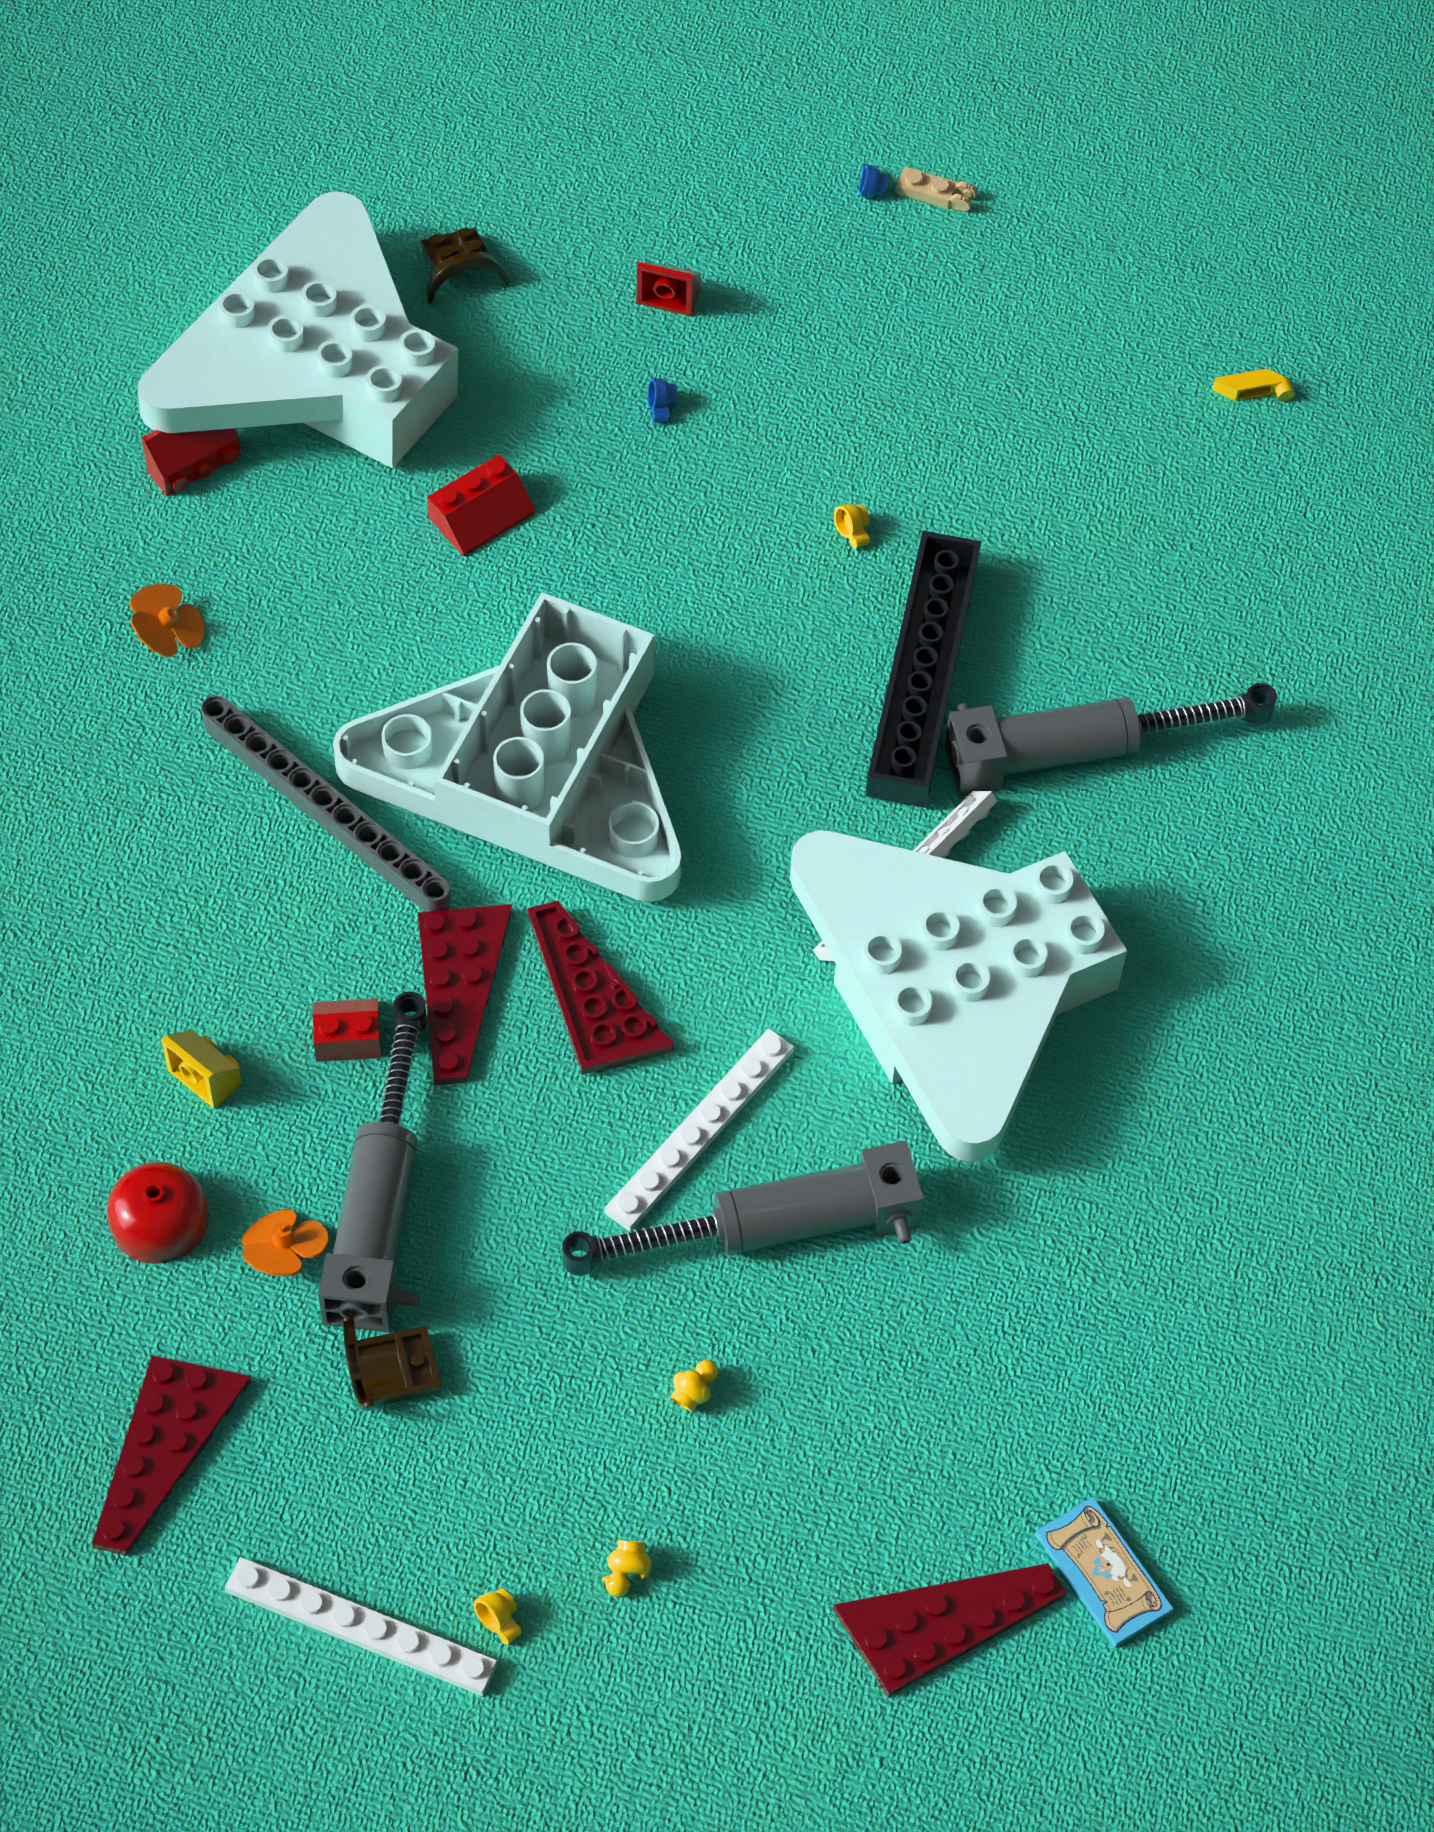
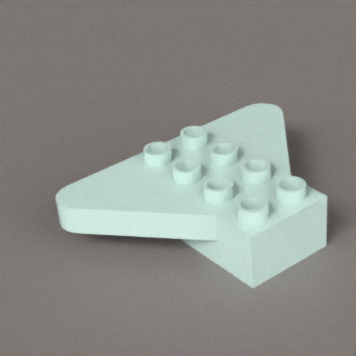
(308, 341)
(534, 753)
(955, 969)

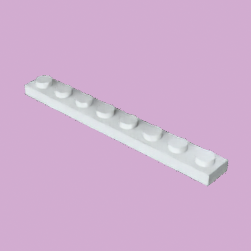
(945, 835)
(698, 1130)
(361, 1626)

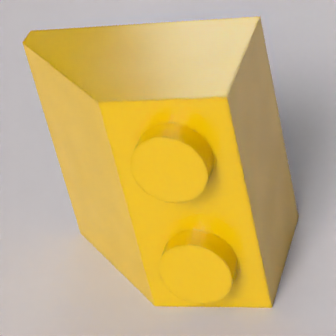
(201, 1066)

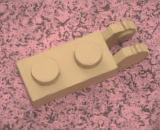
(935, 189)

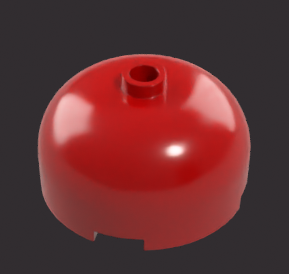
(157, 1212)

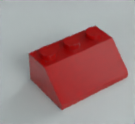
(184, 457)
(480, 505)

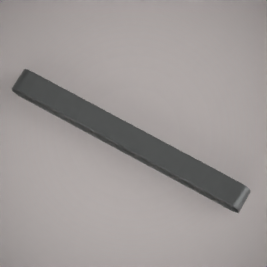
(330, 816)

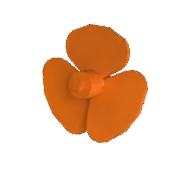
(156, 619)
(272, 1243)

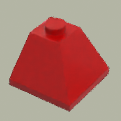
(667, 287)

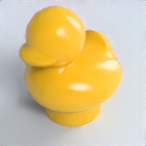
(692, 1386)
(626, 1559)

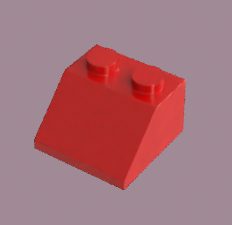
(346, 1030)

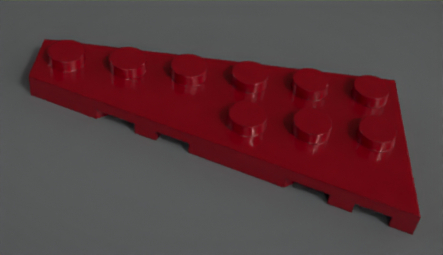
(459, 970)
(595, 1003)
(166, 1434)
(930, 1626)

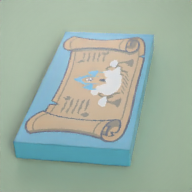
(1104, 1572)

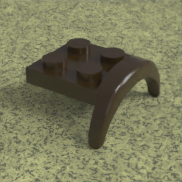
(456, 253)
(390, 1366)

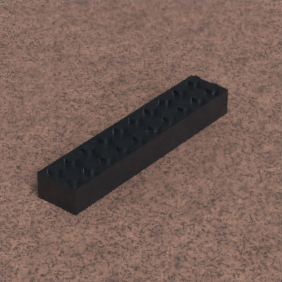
(923, 669)

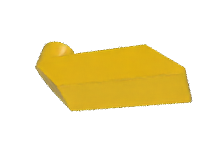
(1253, 385)

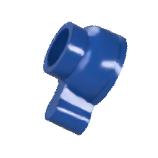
(872, 181)
(661, 397)

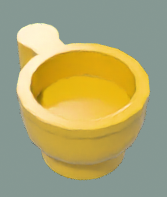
(850, 523)
(495, 1613)

